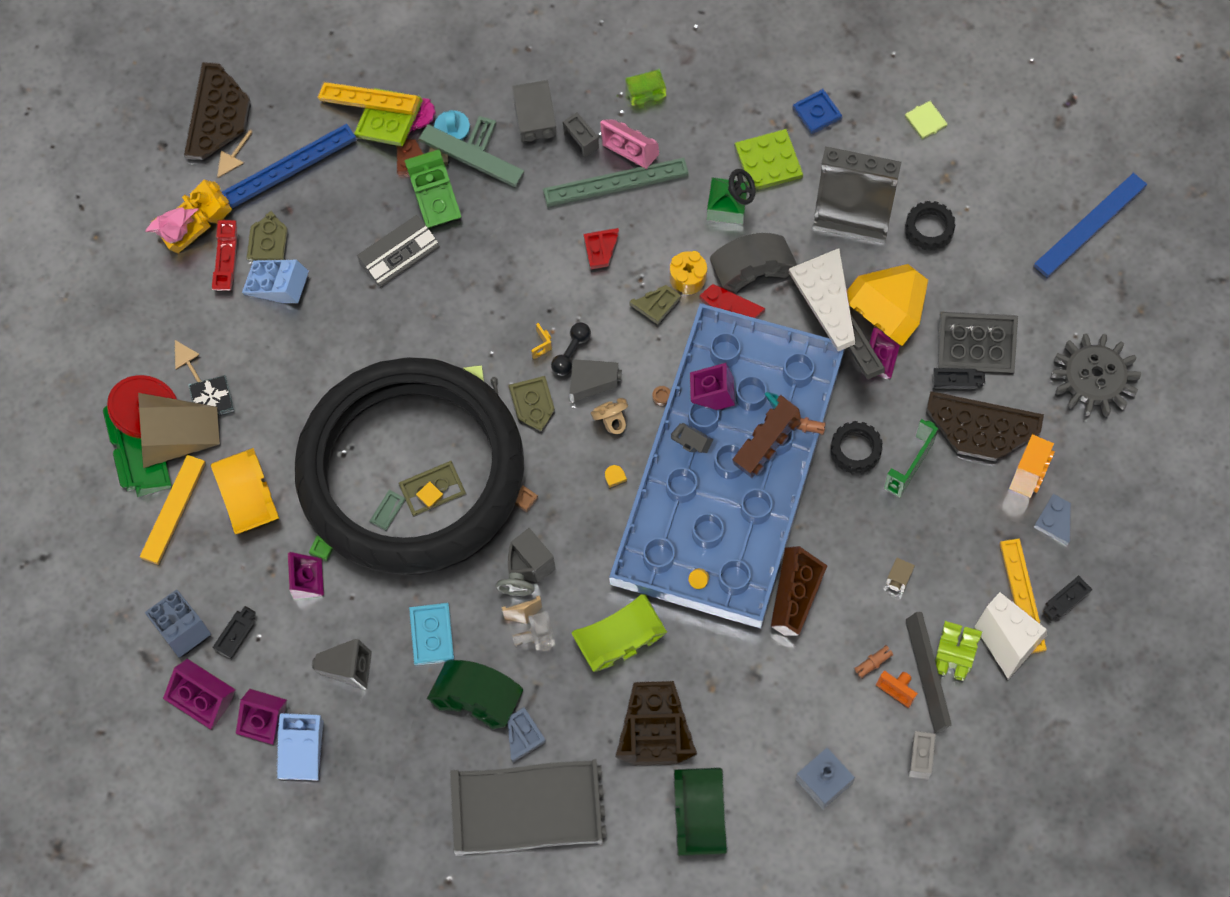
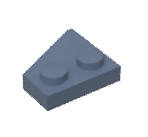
(1056, 519)
(523, 734)

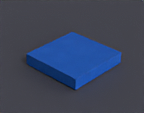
(817, 111)

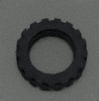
(930, 209)
(860, 429)

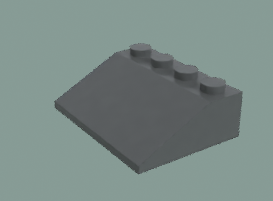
(977, 341)

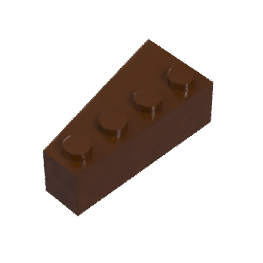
(768, 437)

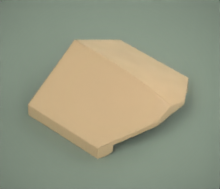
(520, 612)

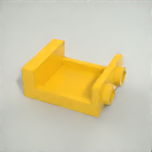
(194, 228)

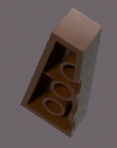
(796, 590)

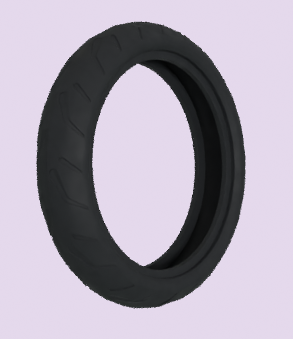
(427, 551)

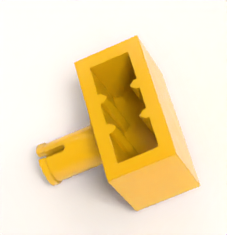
(211, 200)

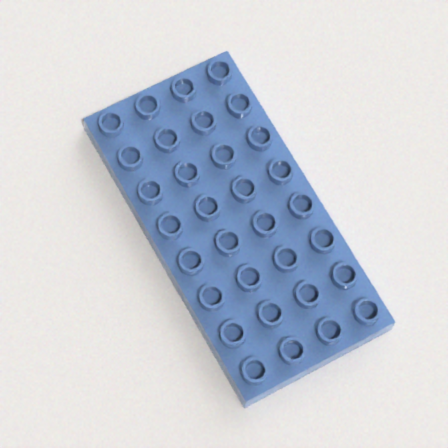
(702, 506)

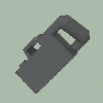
(691, 438)

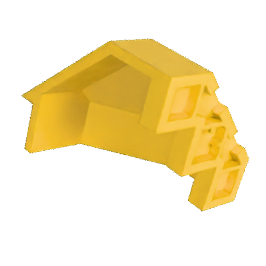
(890, 300)

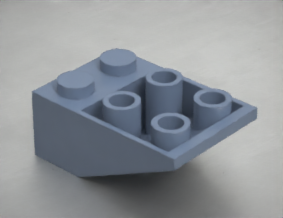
(178, 623)

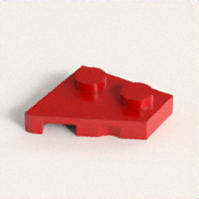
(600, 247)

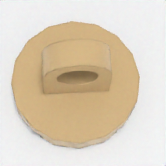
(609, 412)

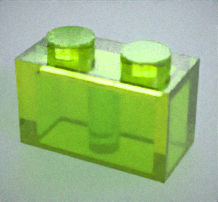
(645, 87)

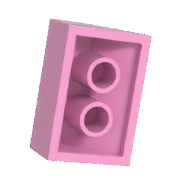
(629, 143)

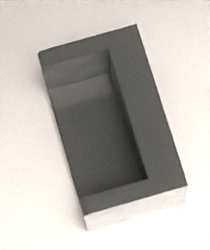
(581, 133)

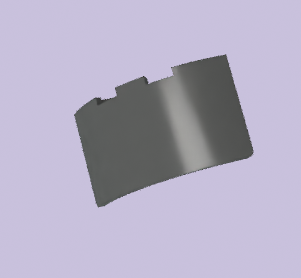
(750, 257)

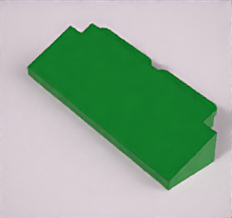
(129, 463)

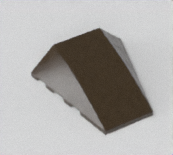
(655, 727)

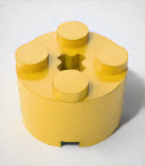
(688, 272)

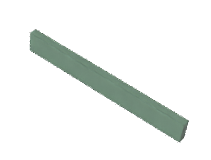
(615, 182)

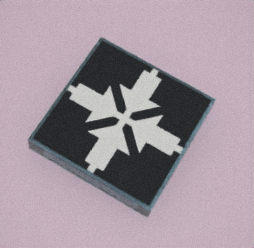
(213, 393)

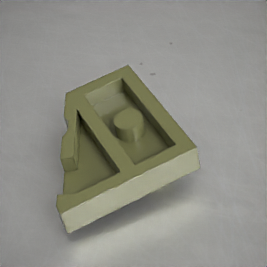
(656, 303)

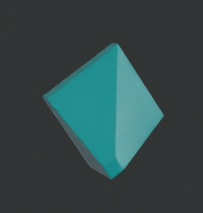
(772, 398)

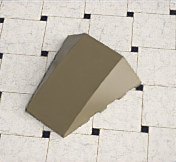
(175, 428)

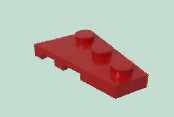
(726, 300)

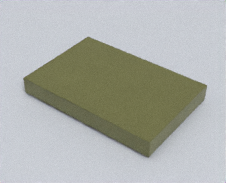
(440, 477)

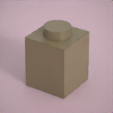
(900, 575)

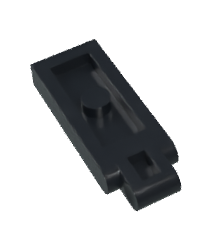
(957, 378)
(1067, 598)
(235, 632)

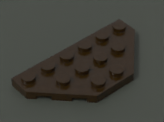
(217, 112)
(982, 427)

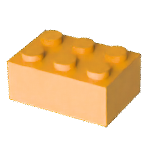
(1032, 466)

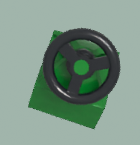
(729, 197)

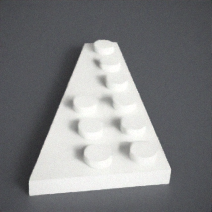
(825, 291)

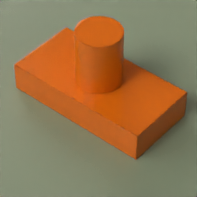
(897, 687)

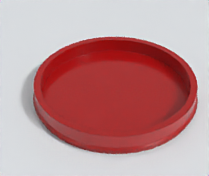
(124, 401)

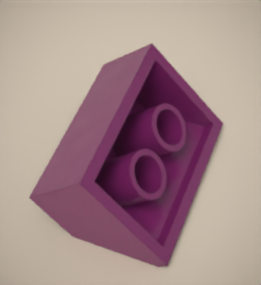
(198, 693)

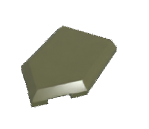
(267, 239)
(532, 402)

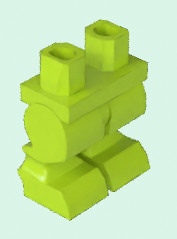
(955, 656)

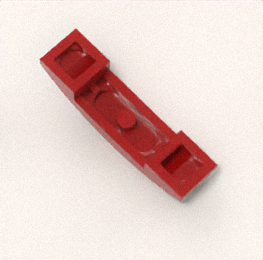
(225, 255)

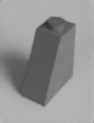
(593, 378)

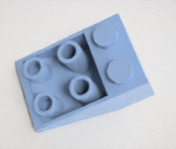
(276, 280)
(299, 746)

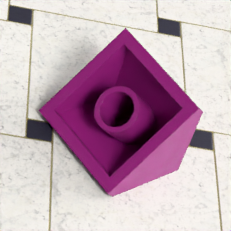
(886, 351)
(305, 576)

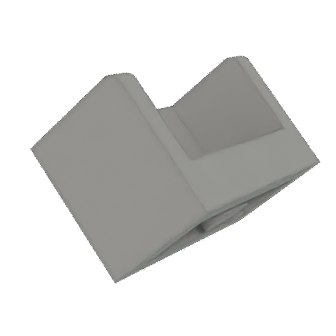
(922, 755)

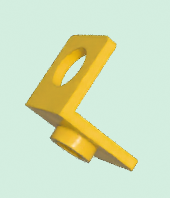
(545, 336)

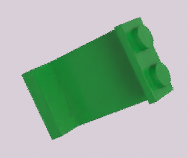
(897, 482)

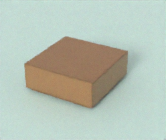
(526, 499)

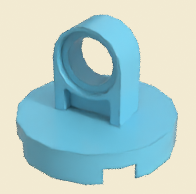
(453, 123)

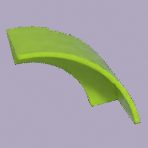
(620, 634)

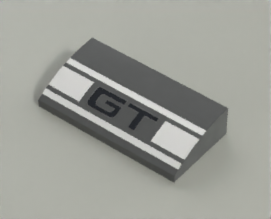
(398, 251)

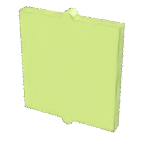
(926, 119)

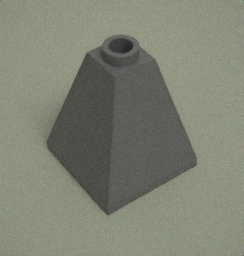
(345, 663)

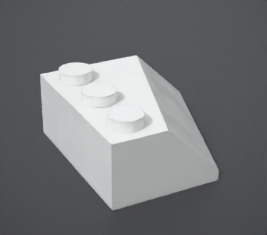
(1009, 633)

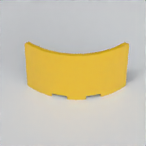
(243, 491)

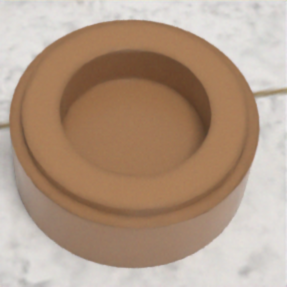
(661, 395)

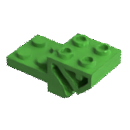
(433, 189)

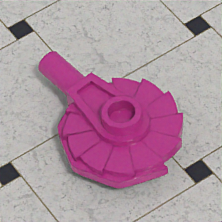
(424, 115)

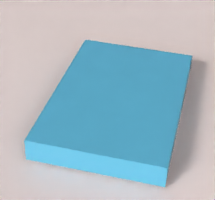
(431, 634)

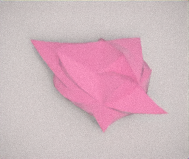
(172, 224)

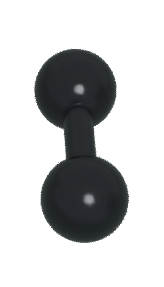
(561, 363)

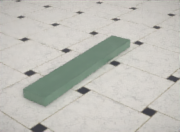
(471, 155)

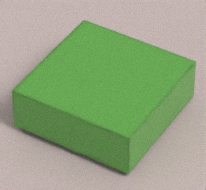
(320, 549)

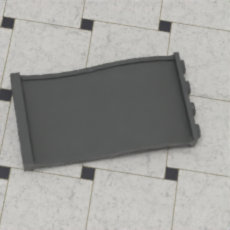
(856, 194)
(527, 807)

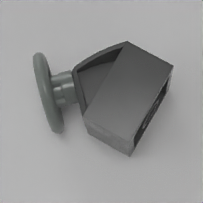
(526, 561)

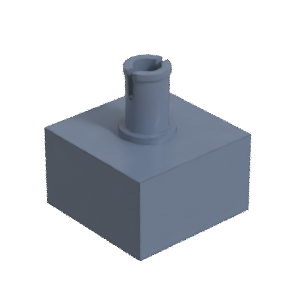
(825, 778)

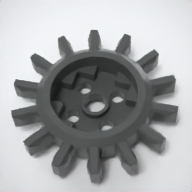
(1087, 387)

